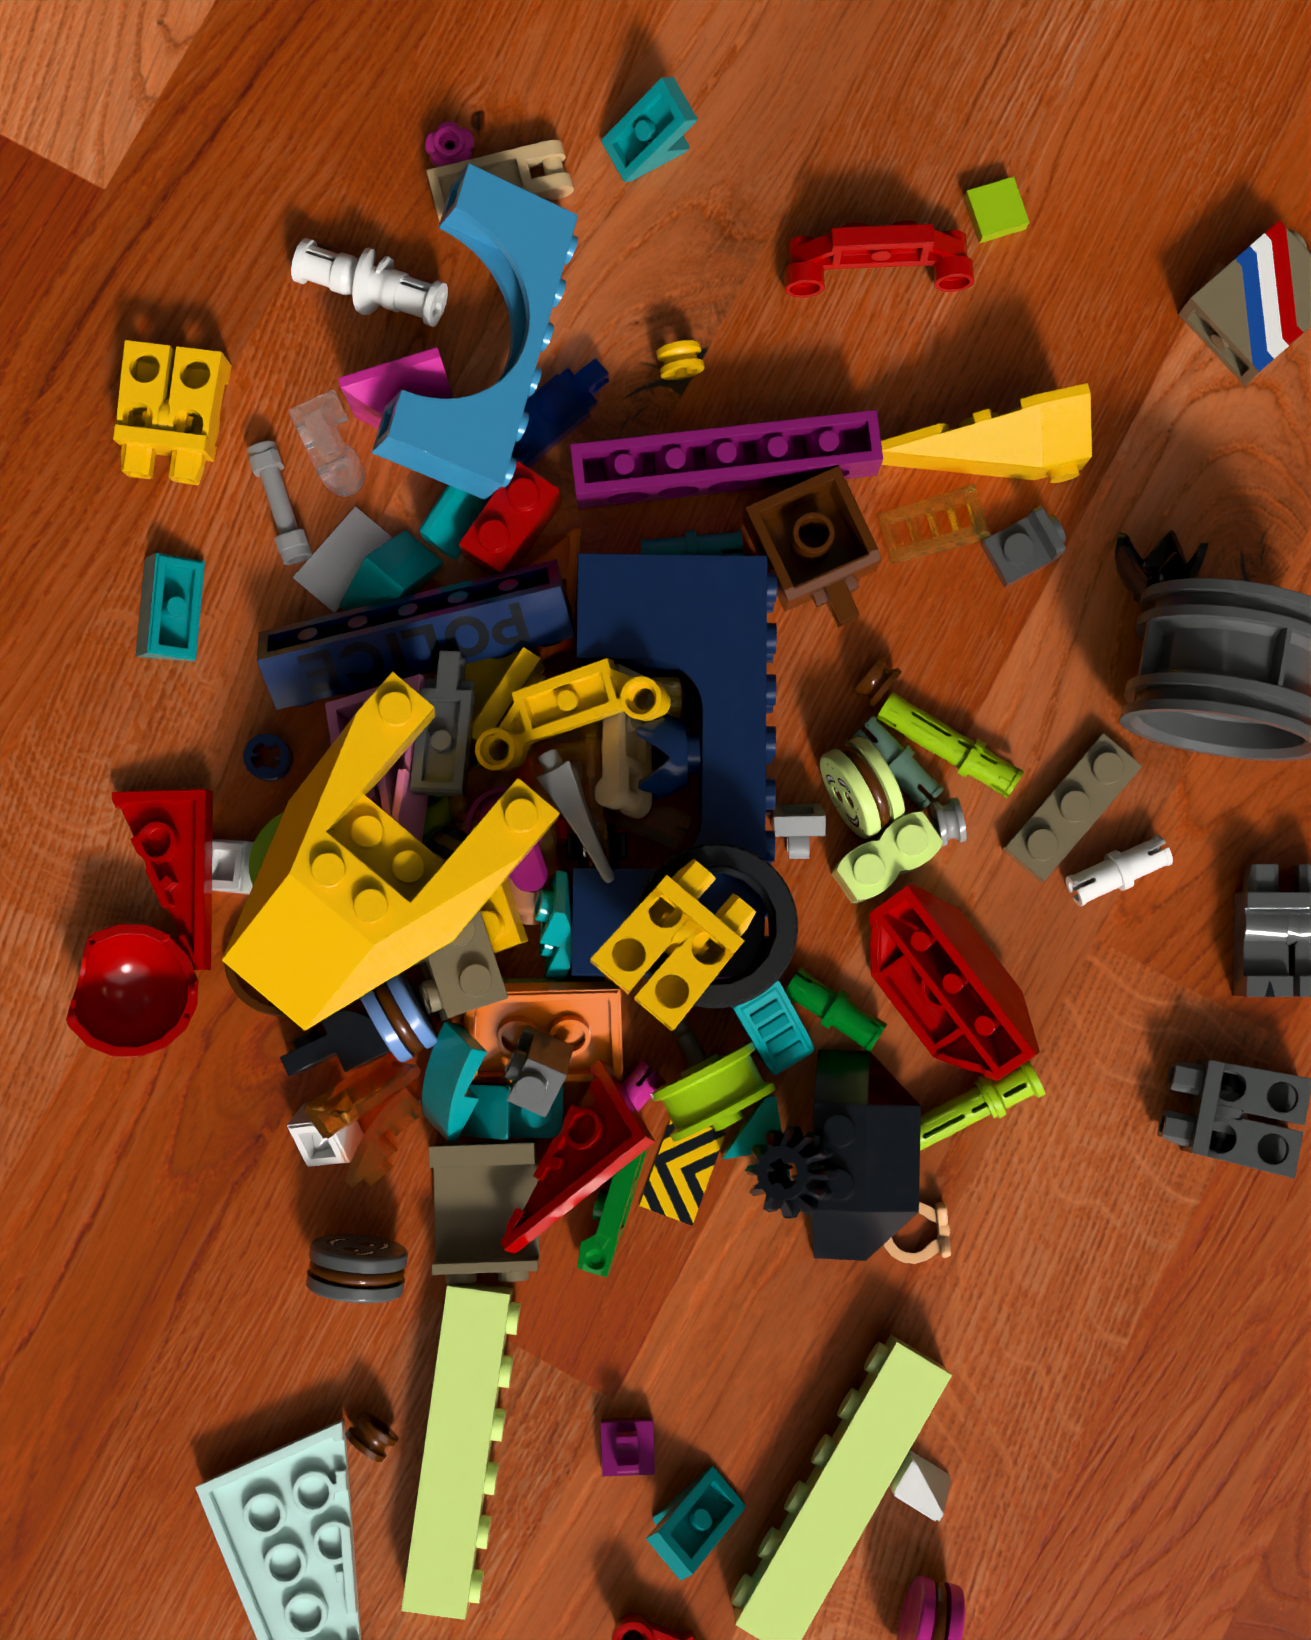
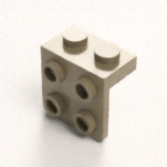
(461, 974)

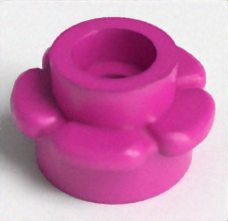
(446, 133)

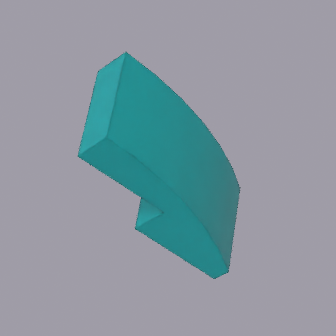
(555, 912)
(449, 1072)

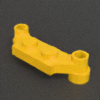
(567, 704)

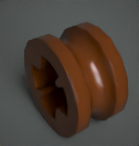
(877, 681)
(371, 1436)

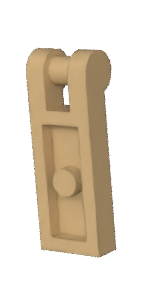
(512, 167)
(625, 762)

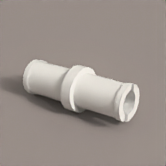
(1119, 870)

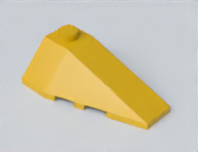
(1031, 442)

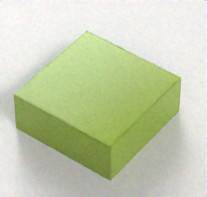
(996, 210)

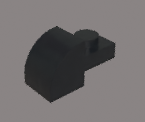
(349, 1037)

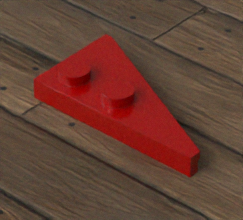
(175, 841)
(587, 1152)

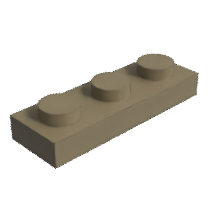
(1072, 807)

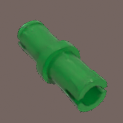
(835, 1009)

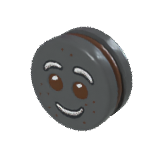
(356, 1268)

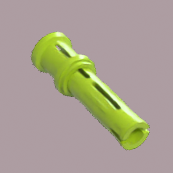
(985, 1099)

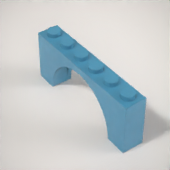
(525, 249)

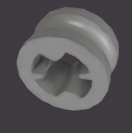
(948, 820)

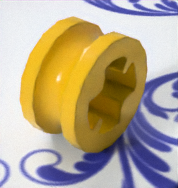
(680, 360)

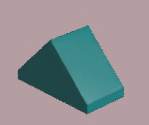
(391, 572)

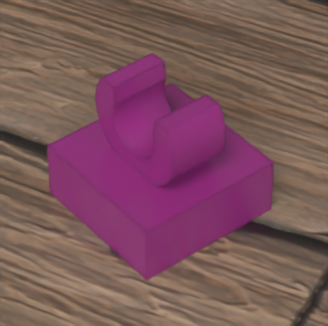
(627, 1446)

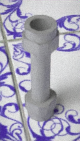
(267, 464)

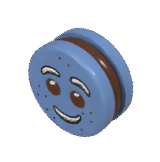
(400, 1017)

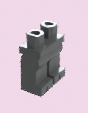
(1272, 934)
(1220, 1112)

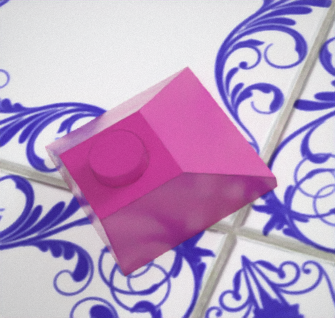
(375, 387)

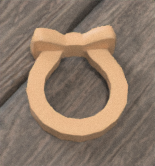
(938, 1245)

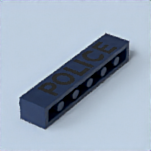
(405, 634)

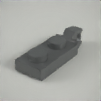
(445, 744)

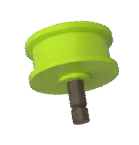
(711, 1087)

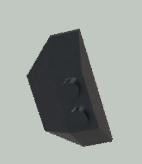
(877, 1152)

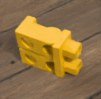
(169, 408)
(687, 932)

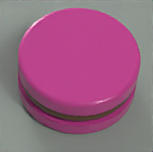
(932, 1611)

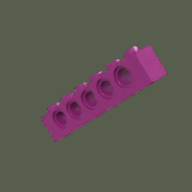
(725, 459)

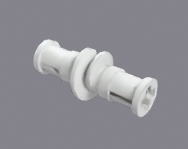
(369, 283)

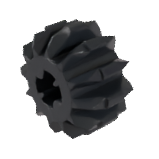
(810, 1177)

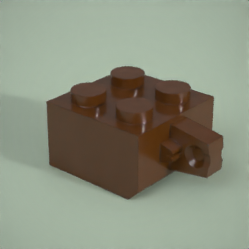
(814, 543)

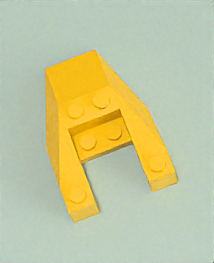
(350, 889)

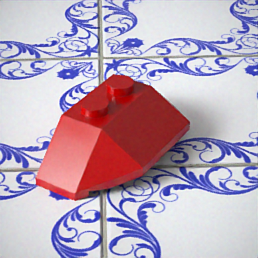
(949, 984)

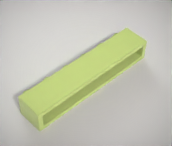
(458, 1450)
(840, 1493)

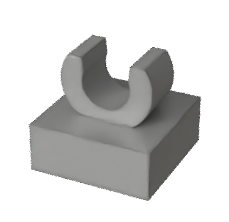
(797, 824)

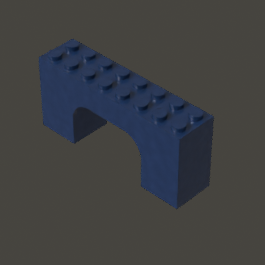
(710, 629)

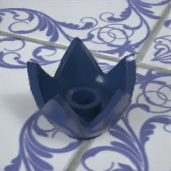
(672, 752)

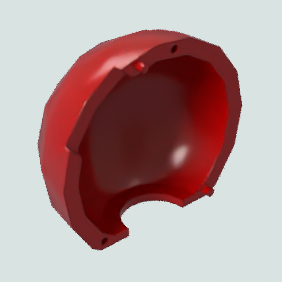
(132, 991)

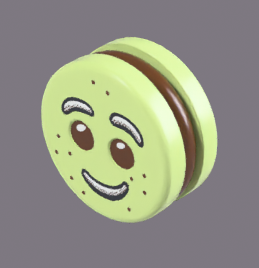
(862, 787)

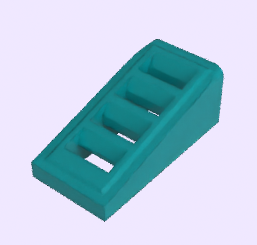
(775, 1029)

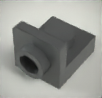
(1025, 546)

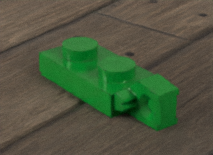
(612, 1211)

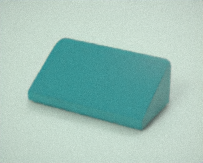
(451, 520)
(170, 607)

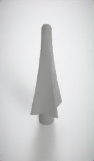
(565, 789)

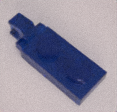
(558, 410)

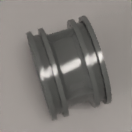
(1223, 669)

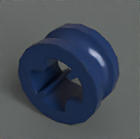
(272, 742)

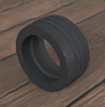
(778, 904)

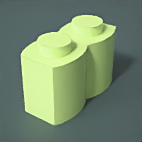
(878, 863)

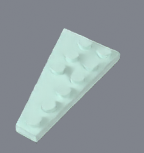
(290, 1537)

